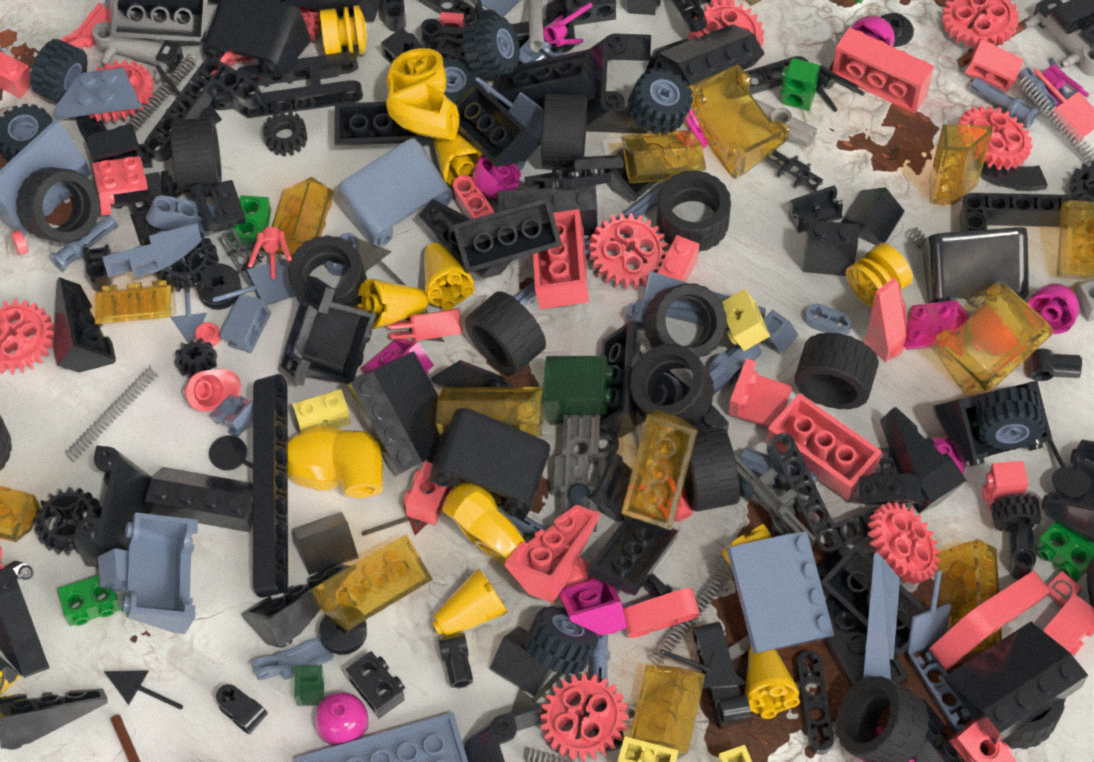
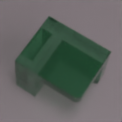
(309, 685)

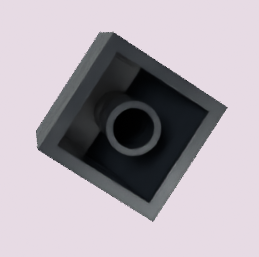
(830, 247)

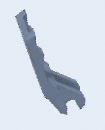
(308, 653)

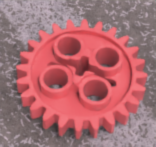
(719, 14)
(980, 20)
(141, 82)
(1008, 141)
(616, 266)
(15, 335)
(904, 542)
(560, 713)

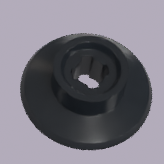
(902, 28)

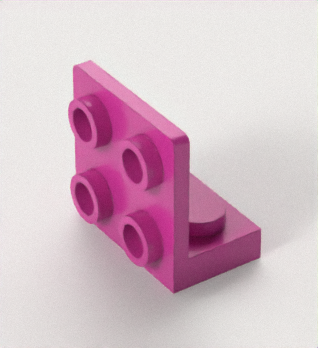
(930, 319)

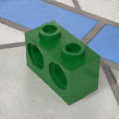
(799, 84)
(256, 221)
(1071, 546)
(87, 593)

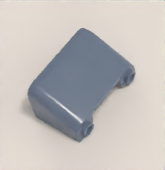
(391, 191)
(160, 571)

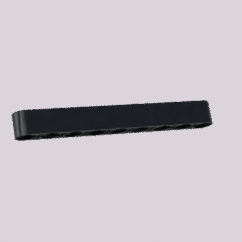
(270, 486)

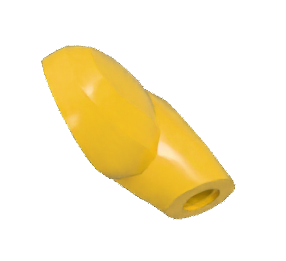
(417, 95)
(334, 458)
(482, 521)

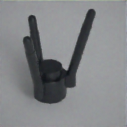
(827, 79)

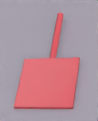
(1075, 109)

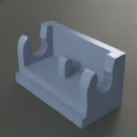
(245, 323)

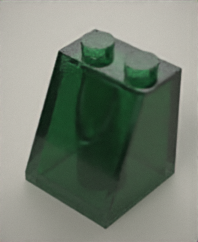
(576, 386)

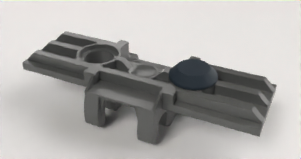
(572, 468)
(780, 507)

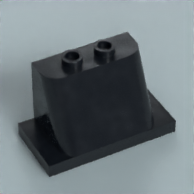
(325, 336)

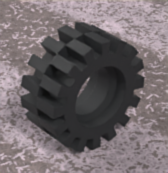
(280, 123)
(1015, 510)

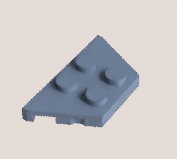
(98, 93)

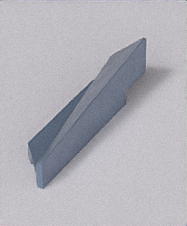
(682, 308)
(881, 619)

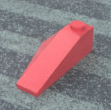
(887, 322)
(550, 557)

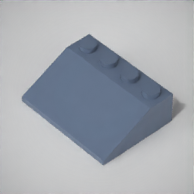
(49, 149)
(780, 592)

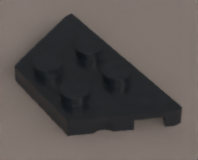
(569, 178)

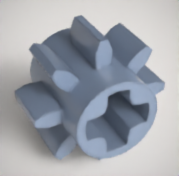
(636, 313)

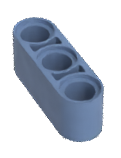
(174, 212)

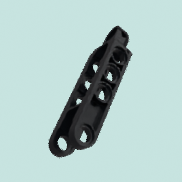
(318, 94)

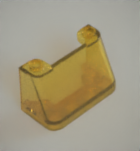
(735, 122)
(991, 341)

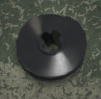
(216, 281)
(338, 642)

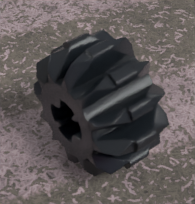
(195, 357)

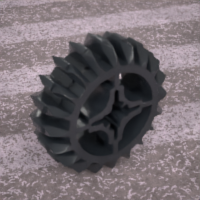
(188, 275)
(64, 508)

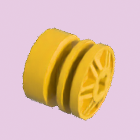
(343, 31)
(877, 269)

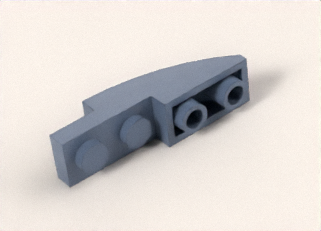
(163, 251)

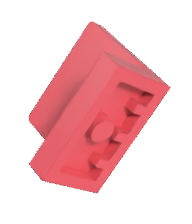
(116, 178)
(758, 397)

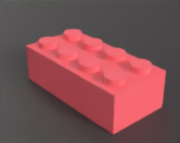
(883, 70)
(562, 270)
(826, 445)

